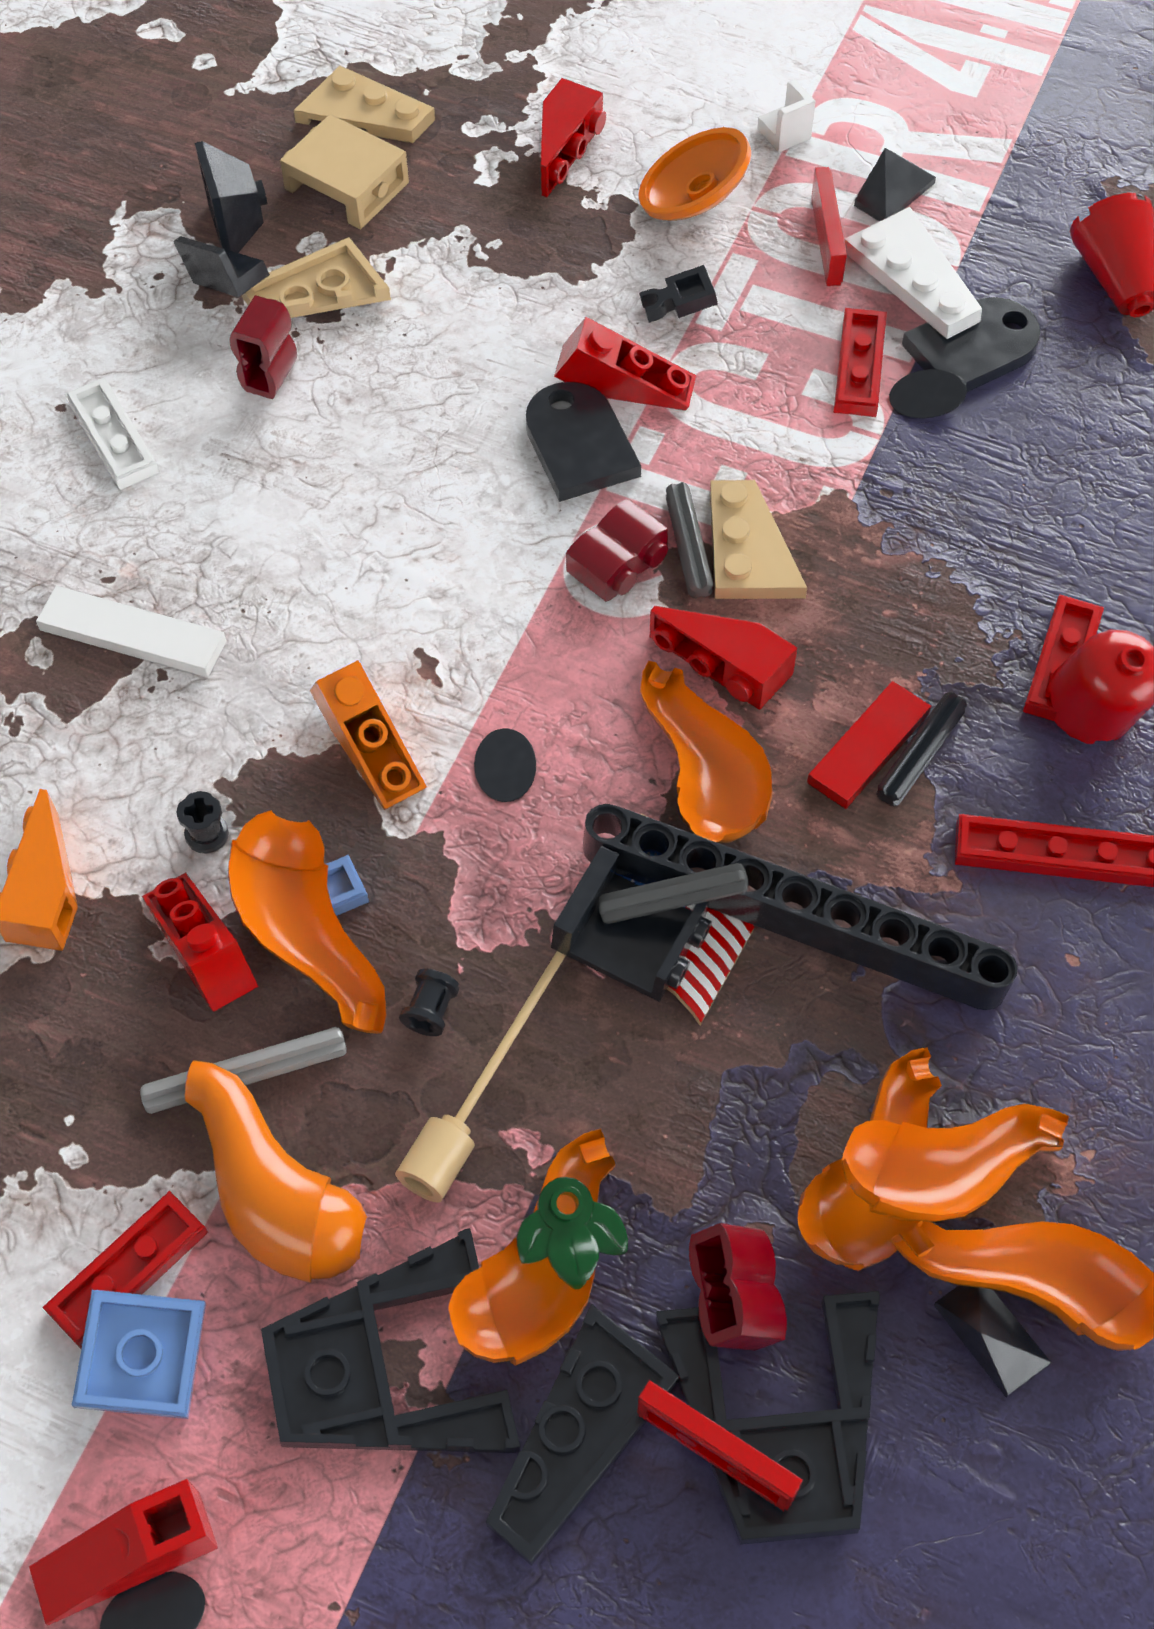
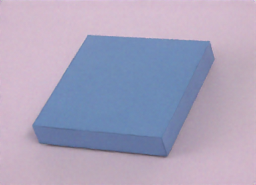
(139, 1354)

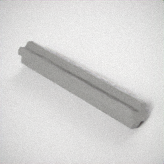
(252, 1066)

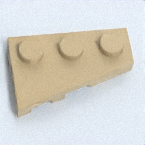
(366, 106)
(324, 282)
(748, 546)

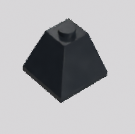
(231, 196)

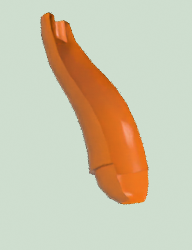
(723, 769)
(286, 906)
(945, 1171)
(269, 1199)
(830, 1213)
(1058, 1266)
(521, 1308)

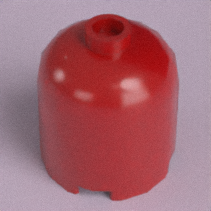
(1103, 686)

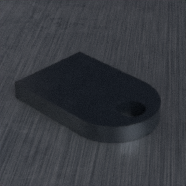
(981, 350)
(579, 445)

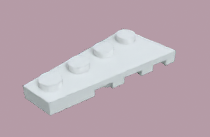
(916, 271)

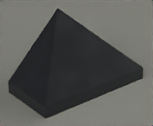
(892, 186)
(993, 1336)

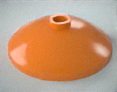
(695, 174)

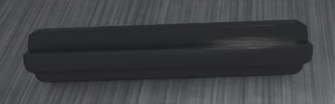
(921, 749)

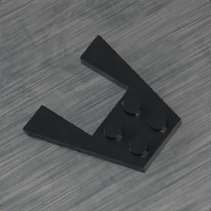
(333, 1375)
(817, 1446)

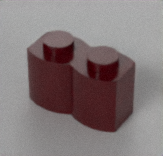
(263, 347)
(617, 550)
(737, 1287)

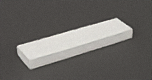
(131, 631)

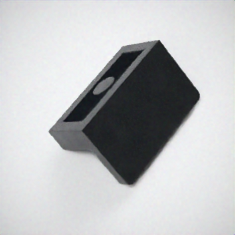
(219, 267)

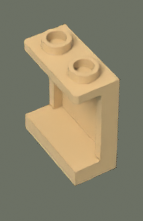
(347, 167)

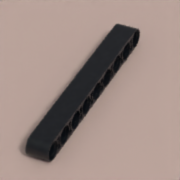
(821, 905)

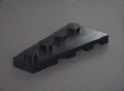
(576, 1433)

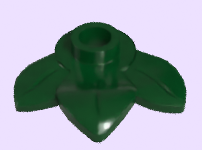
(572, 1239)

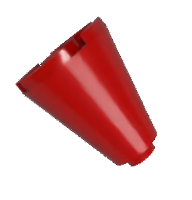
(1120, 250)

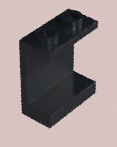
(637, 952)

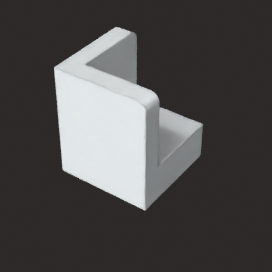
(789, 123)

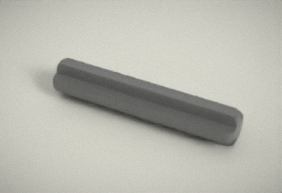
(689, 540)
(673, 893)

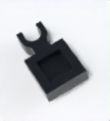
(684, 293)

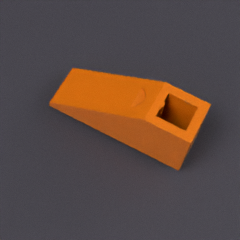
(367, 734)
(39, 888)

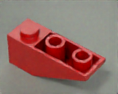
(569, 123)
(622, 368)
(731, 651)
(200, 941)
(124, 1551)

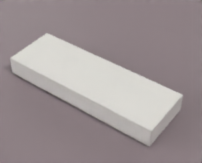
(112, 433)

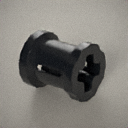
(203, 822)
(429, 1002)

